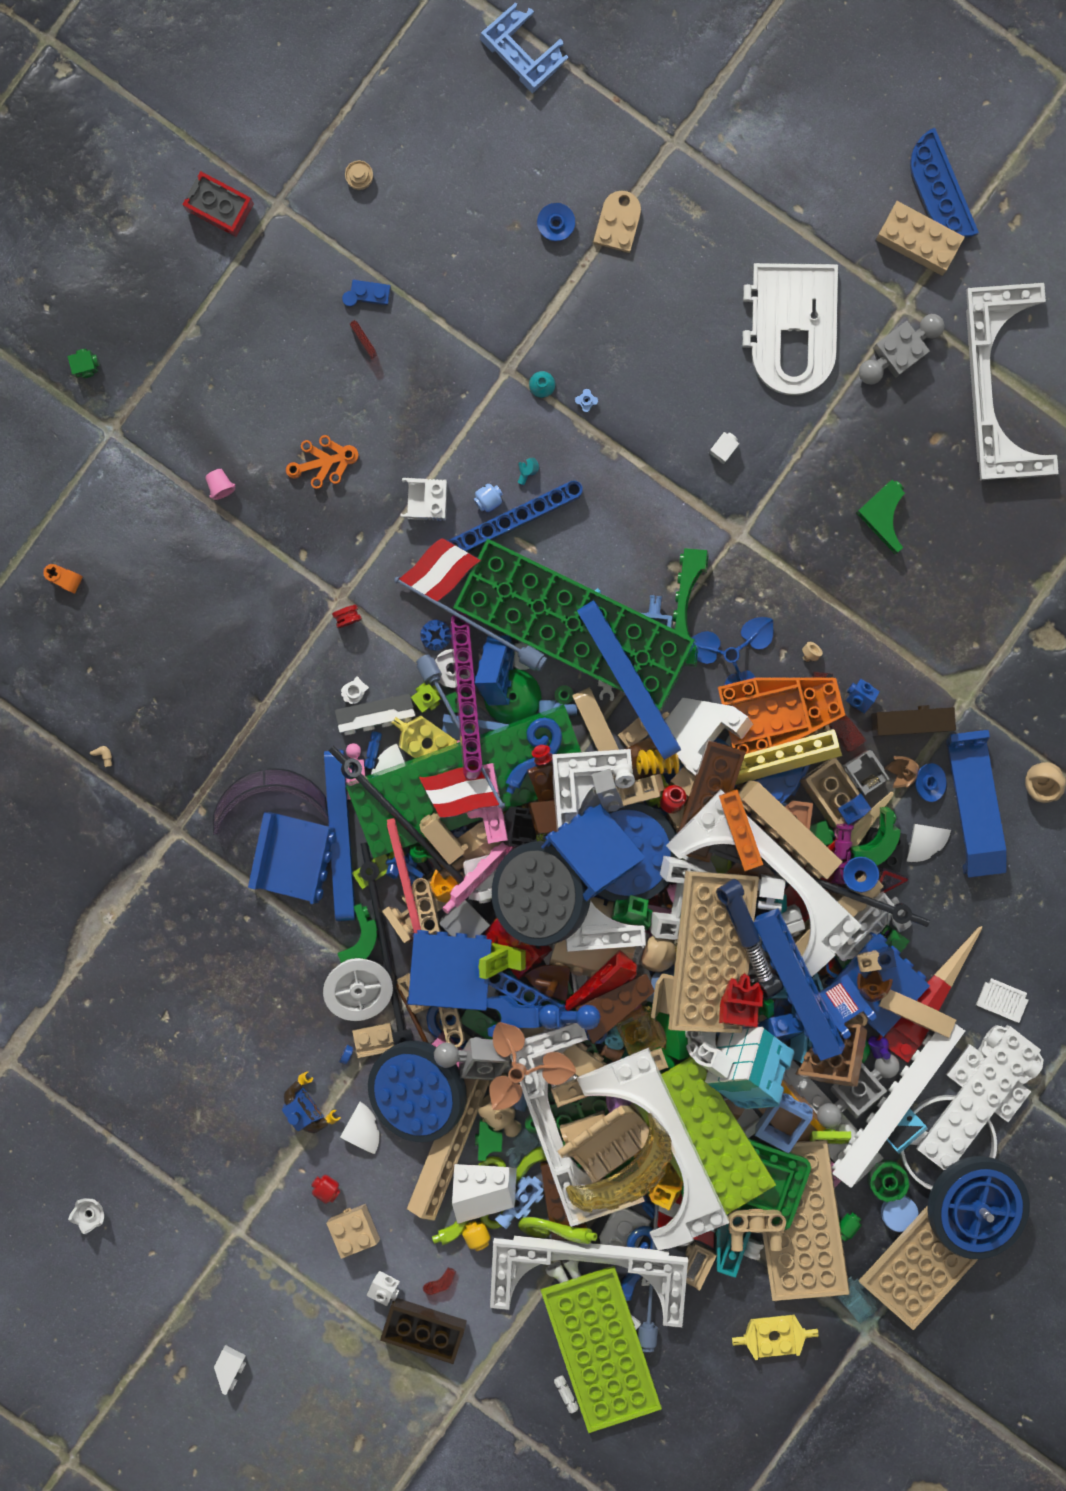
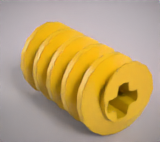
(655, 761)

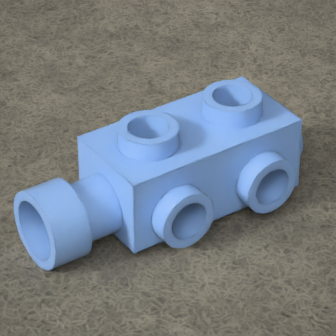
(525, 1199)

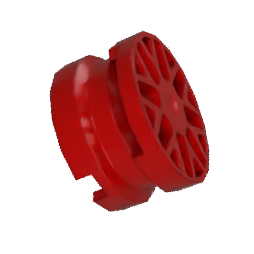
(346, 616)

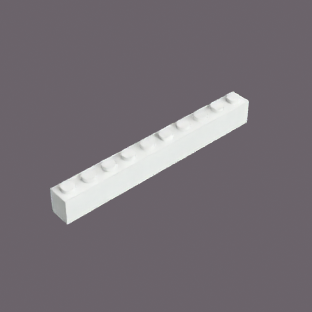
(895, 1106)

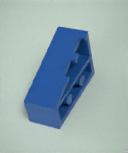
(494, 671)

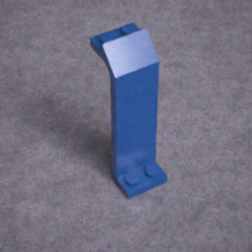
(977, 803)

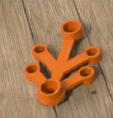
(325, 461)

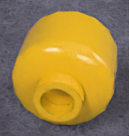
(476, 1235)

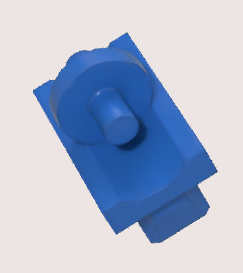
(393, 872)

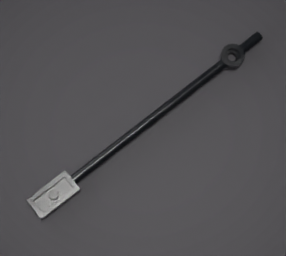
(730, 852)
(484, 909)
(401, 1034)

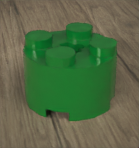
(884, 1191)

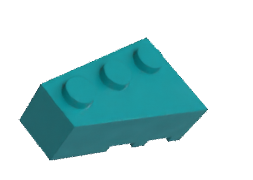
(728, 1260)

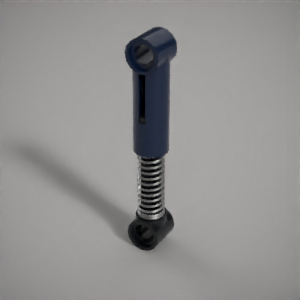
(732, 897)

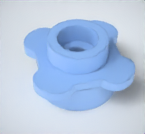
(586, 405)

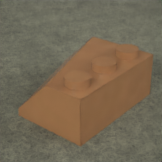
(839, 1069)

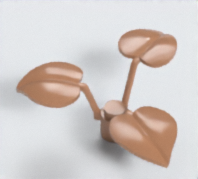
(505, 1090)

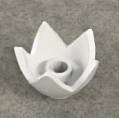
(79, 1216)

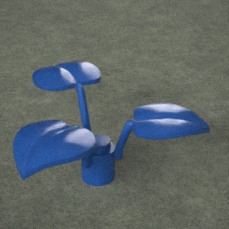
(756, 632)

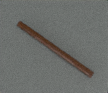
(413, 1016)

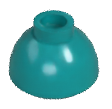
(542, 384)

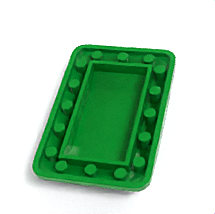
(790, 1176)

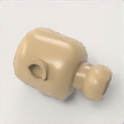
(499, 1119)

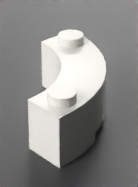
(704, 1051)

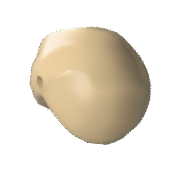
(1045, 782)
(658, 954)

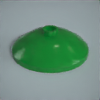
(526, 702)

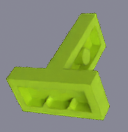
(501, 959)

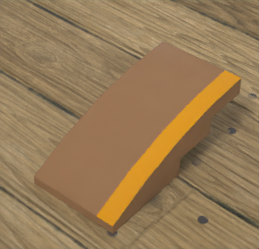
(788, 1122)

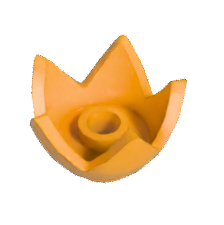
(442, 887)

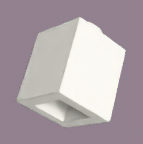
(724, 447)

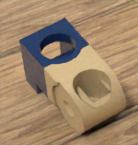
(876, 959)

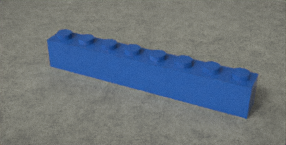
(799, 984)

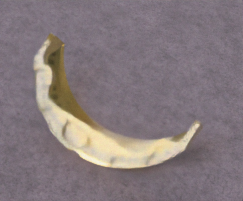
(631, 1181)

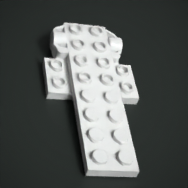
(990, 1083)

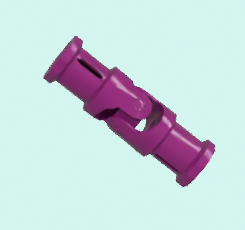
(842, 850)

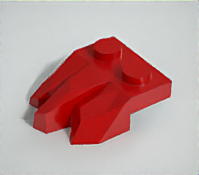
(741, 1003)

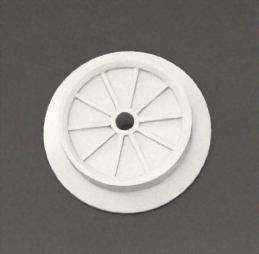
(357, 989)

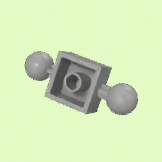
(901, 349)
(475, 1061)
(858, 1098)

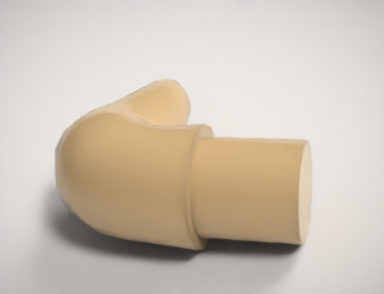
(106, 755)

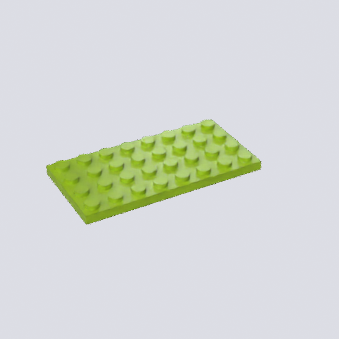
(717, 1136)
(601, 1349)

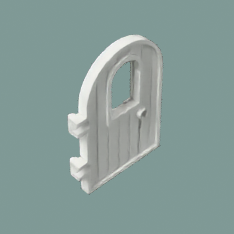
(786, 304)

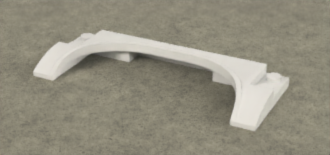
(985, 316)
(571, 784)
(829, 921)
(640, 1081)
(535, 1091)
(518, 1256)

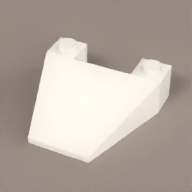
(698, 721)
(672, 870)

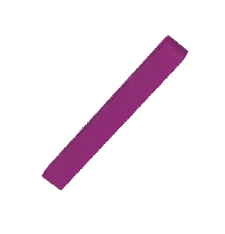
(466, 703)

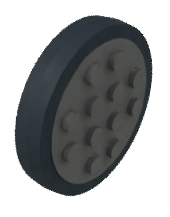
(538, 895)

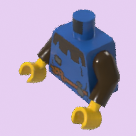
(302, 1110)

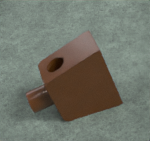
(543, 816)

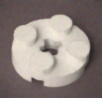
(443, 661)

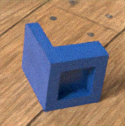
(854, 809)

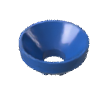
(861, 864)

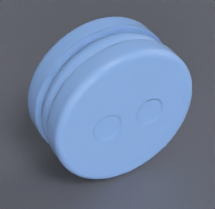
(899, 1213)

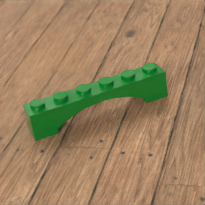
(693, 564)

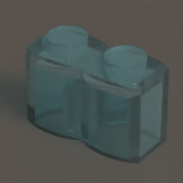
(857, 1302)

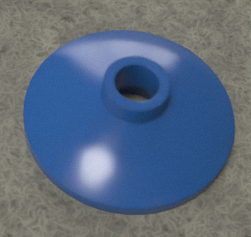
(556, 212)
(931, 782)

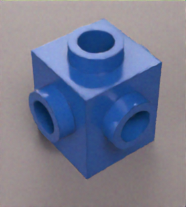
(862, 695)

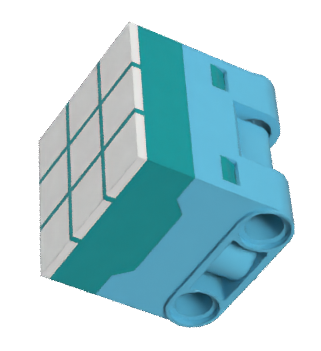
(755, 1070)

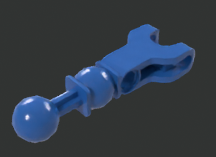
(536, 1016)

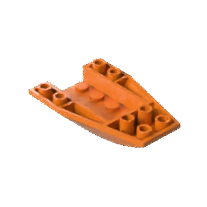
(782, 709)

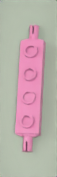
(475, 878)

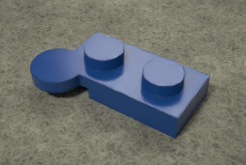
(367, 292)

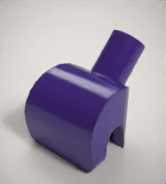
(879, 1048)

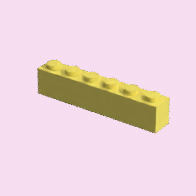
(789, 756)

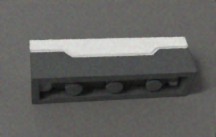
(375, 713)

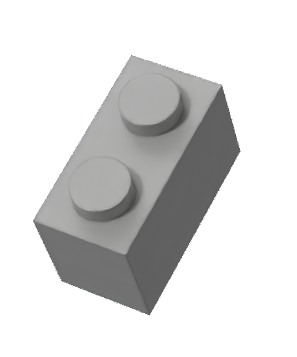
(607, 790)

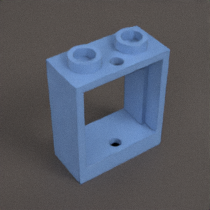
(778, 1137)

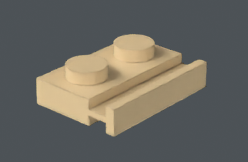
(373, 1039)

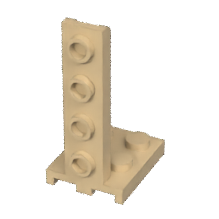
(401, 921)

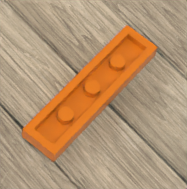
(741, 830)

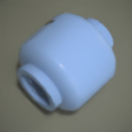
(488, 497)

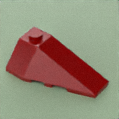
(608, 977)

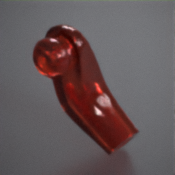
(440, 1285)

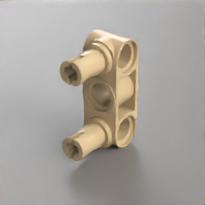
(756, 1221)

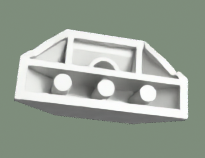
(872, 921)

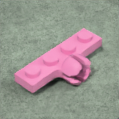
(492, 816)

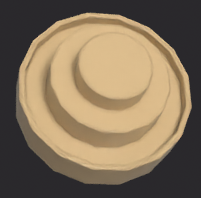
(359, 175)

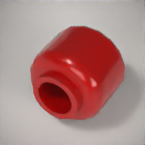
(673, 799)
(325, 1189)

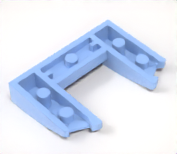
(498, 39)

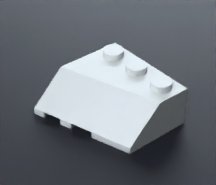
(482, 1190)

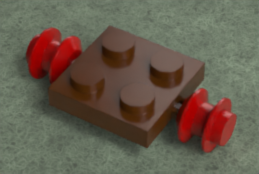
(542, 775)

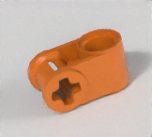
(65, 578)

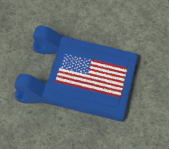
(845, 1003)

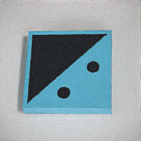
(906, 1131)

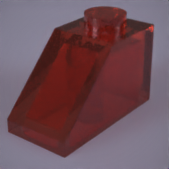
(847, 733)

